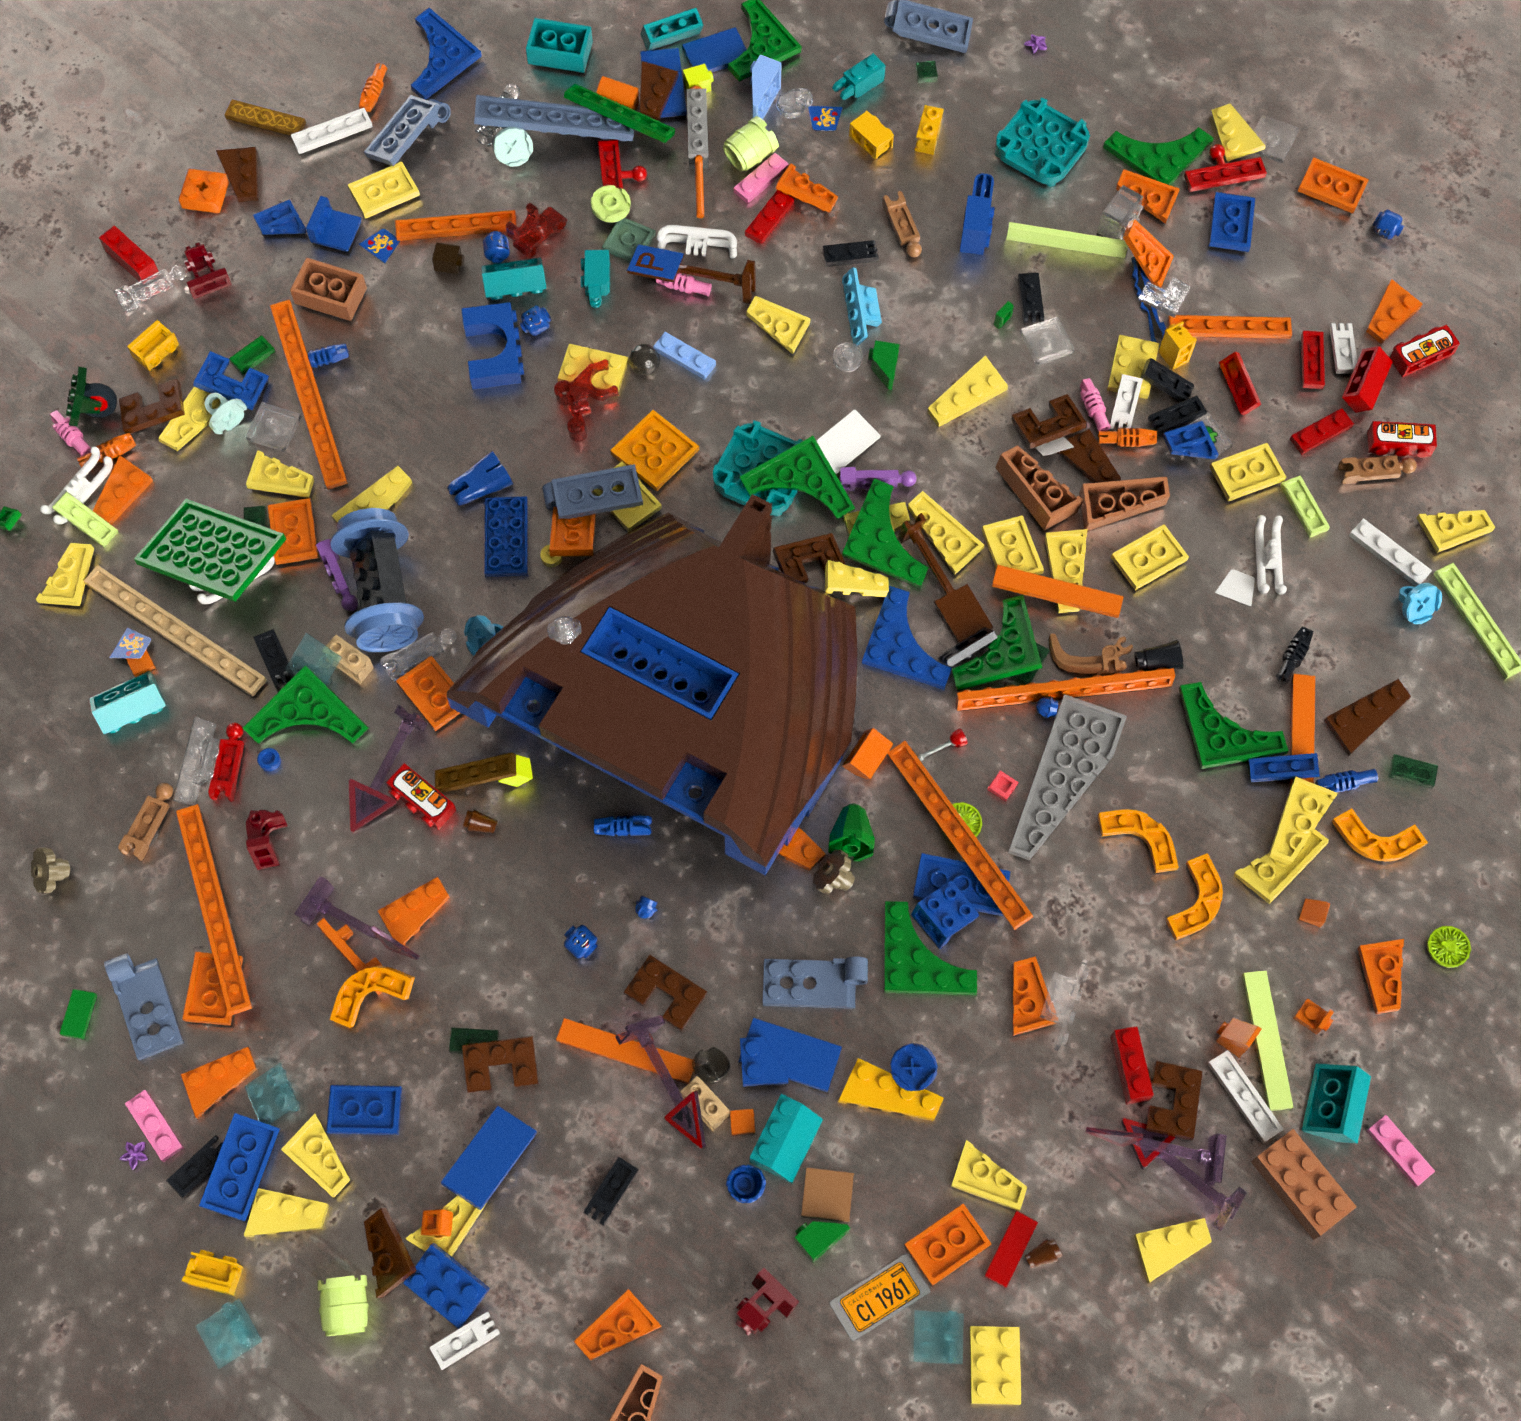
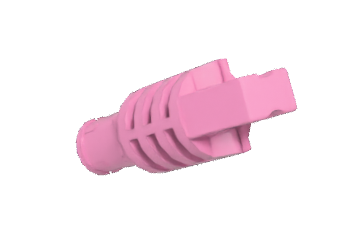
(687, 284)
(1094, 404)
(70, 434)

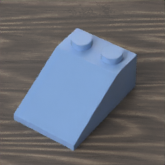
(765, 84)

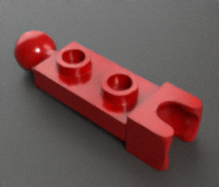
(227, 764)

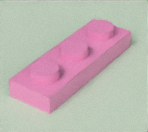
(761, 178)
(154, 1125)
(1400, 1151)

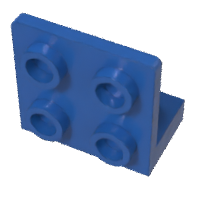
(332, 227)
(944, 913)

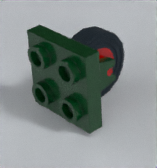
(87, 398)

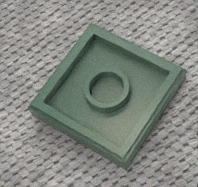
(626, 237)

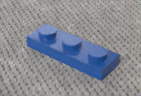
(1284, 767)

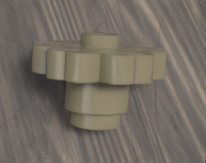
(47, 870)
(834, 872)

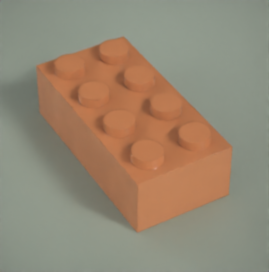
(1303, 1184)

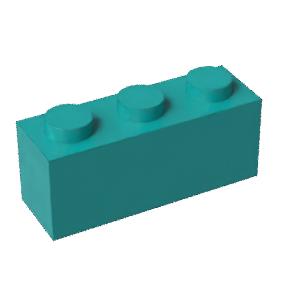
(671, 29)

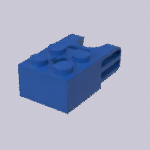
(978, 216)

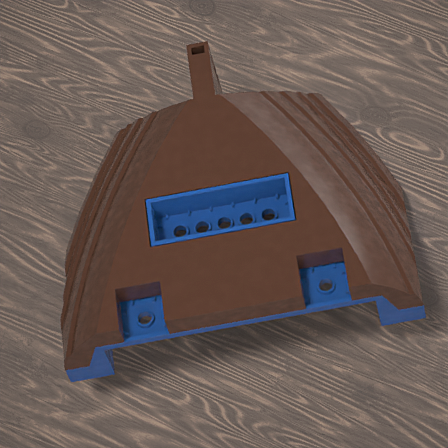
(709, 615)

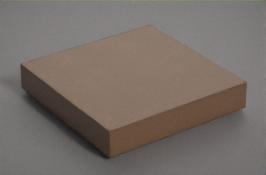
(827, 1195)

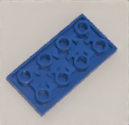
(669, 59)
(506, 536)
(800, 1055)
(489, 1158)

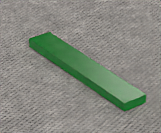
(619, 113)

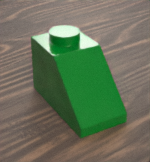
(884, 361)
(819, 1237)

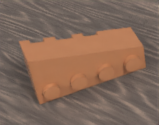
(1037, 489)
(1122, 499)
(639, 1396)

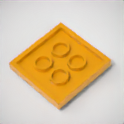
(655, 449)

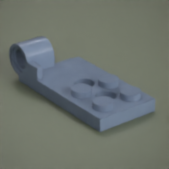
(912, 22)
(413, 118)
(575, 498)
(834, 982)
(134, 989)

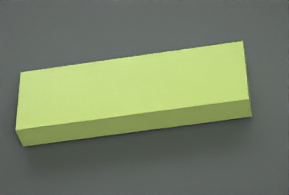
(1305, 506)
(85, 519)

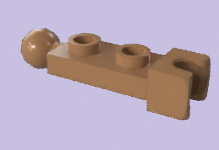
(903, 224)
(1375, 468)
(147, 822)

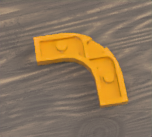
(1146, 828)
(1374, 846)
(1207, 903)
(361, 984)

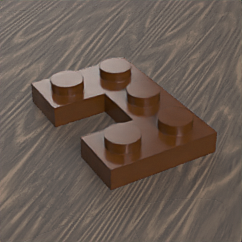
(137, 417)
(1066, 421)
(793, 555)
(657, 975)
(484, 1054)
(1186, 1084)

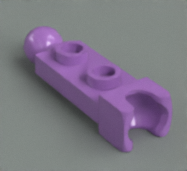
(852, 478)
(330, 558)

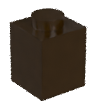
(447, 258)

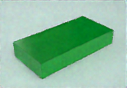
(252, 355)
(78, 1014)

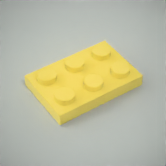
(383, 189)
(579, 357)
(1130, 360)
(1247, 472)
(634, 516)
(1012, 545)
(1149, 557)
(995, 1365)

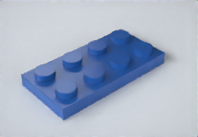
(938, 871)
(239, 1167)

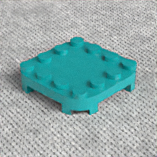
(1042, 142)
(748, 449)

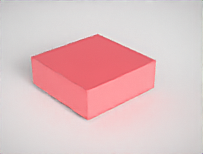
(1003, 786)

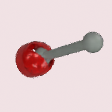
(956, 739)

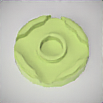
(610, 203)

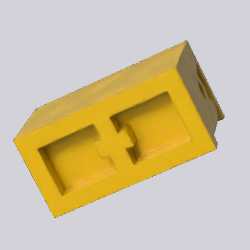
(929, 129)
(871, 134)
(153, 345)
(1177, 345)
(213, 1273)

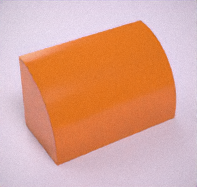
(619, 92)
(867, 754)

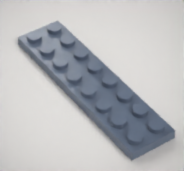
(548, 118)

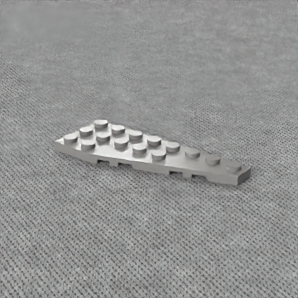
(1074, 755)

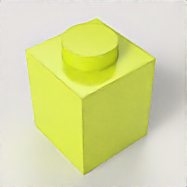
(698, 77)
(523, 772)

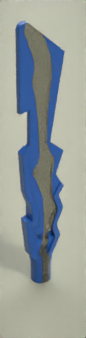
(1156, 328)

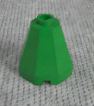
(852, 833)

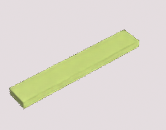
(1067, 240)
(1479, 620)
(1268, 1041)

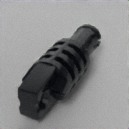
(1295, 653)

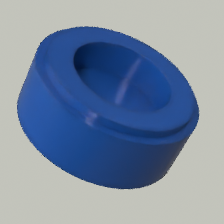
(269, 759)

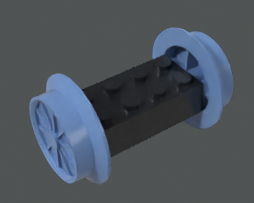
(384, 617)

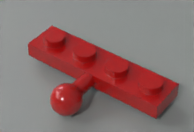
(611, 166)
(1223, 172)

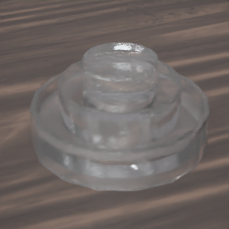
(847, 357)
(564, 629)

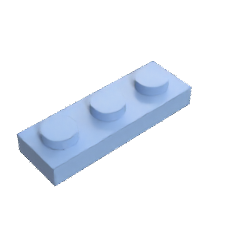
(685, 355)

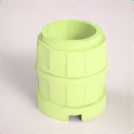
(750, 144)
(343, 1305)

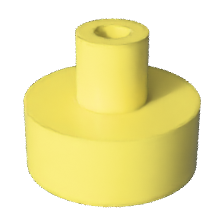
(547, 560)

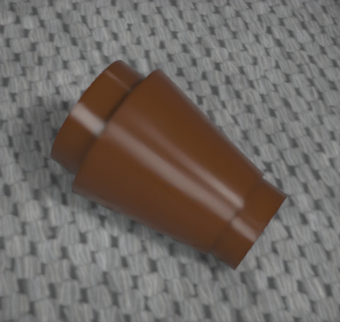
(479, 822)
(1044, 1254)

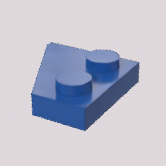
(280, 220)
(1191, 441)
(760, 1063)

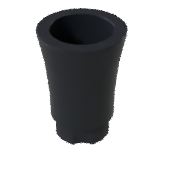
(1161, 656)

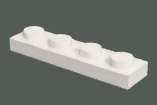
(331, 130)
(1390, 553)
(1245, 1096)

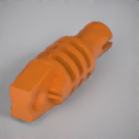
(372, 88)
(1128, 437)
(112, 448)

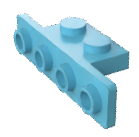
(861, 306)

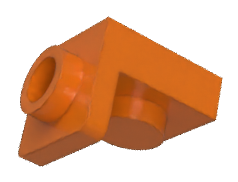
(1314, 1017)

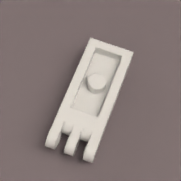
(1343, 348)
(1126, 401)
(463, 1341)

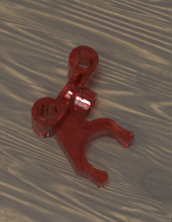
(529, 235)
(577, 395)

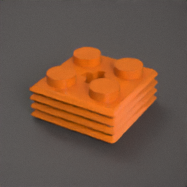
(203, 190)

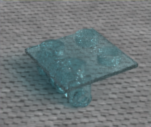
(315, 656)
(272, 1095)
(228, 1333)
(938, 1337)

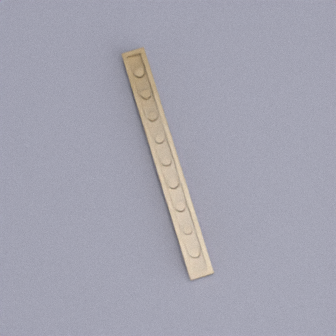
(175, 631)

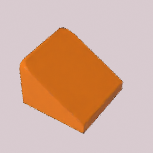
(1314, 912)
(437, 1223)

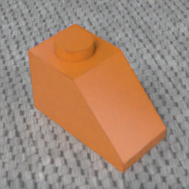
(1237, 1036)

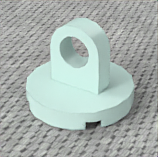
(512, 146)
(227, 415)

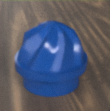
(1047, 707)
(645, 907)

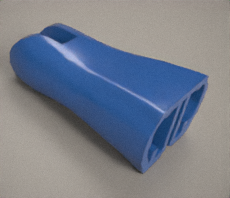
(480, 480)

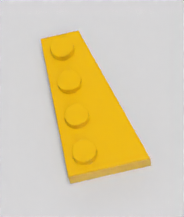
(877, 1089)

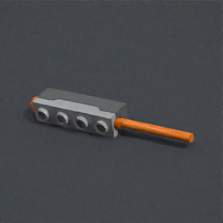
(698, 141)

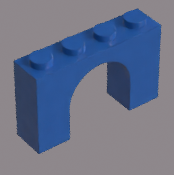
(505, 367)

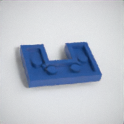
(212, 380)

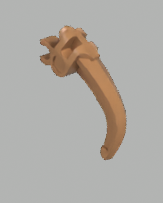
(1102, 665)

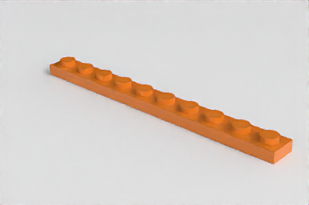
(308, 394)
(1073, 687)
(960, 835)
(214, 910)

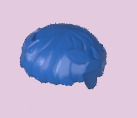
(746, 1183)

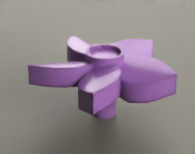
(1036, 42)
(134, 1154)

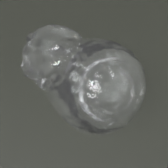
(794, 102)

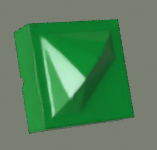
(1003, 315)
(8, 518)

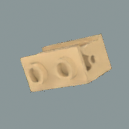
(353, 662)
(712, 1109)

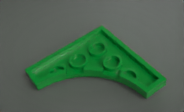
(767, 39)
(1159, 160)
(803, 470)
(874, 541)
(1008, 655)
(302, 702)
(1219, 738)
(914, 968)

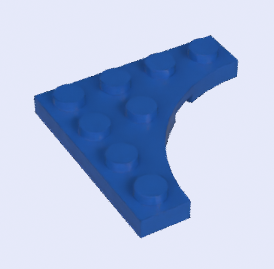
(448, 54)
(895, 648)

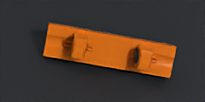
(338, 939)

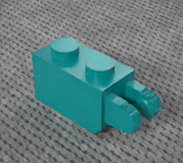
(861, 77)
(596, 275)

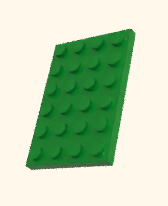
(210, 549)

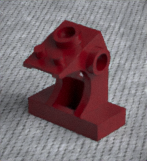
(199, 260)
(259, 843)
(752, 1316)

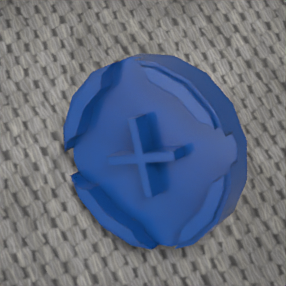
(913, 1067)

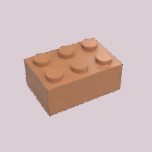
(328, 289)

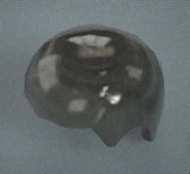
(644, 359)
(711, 1065)

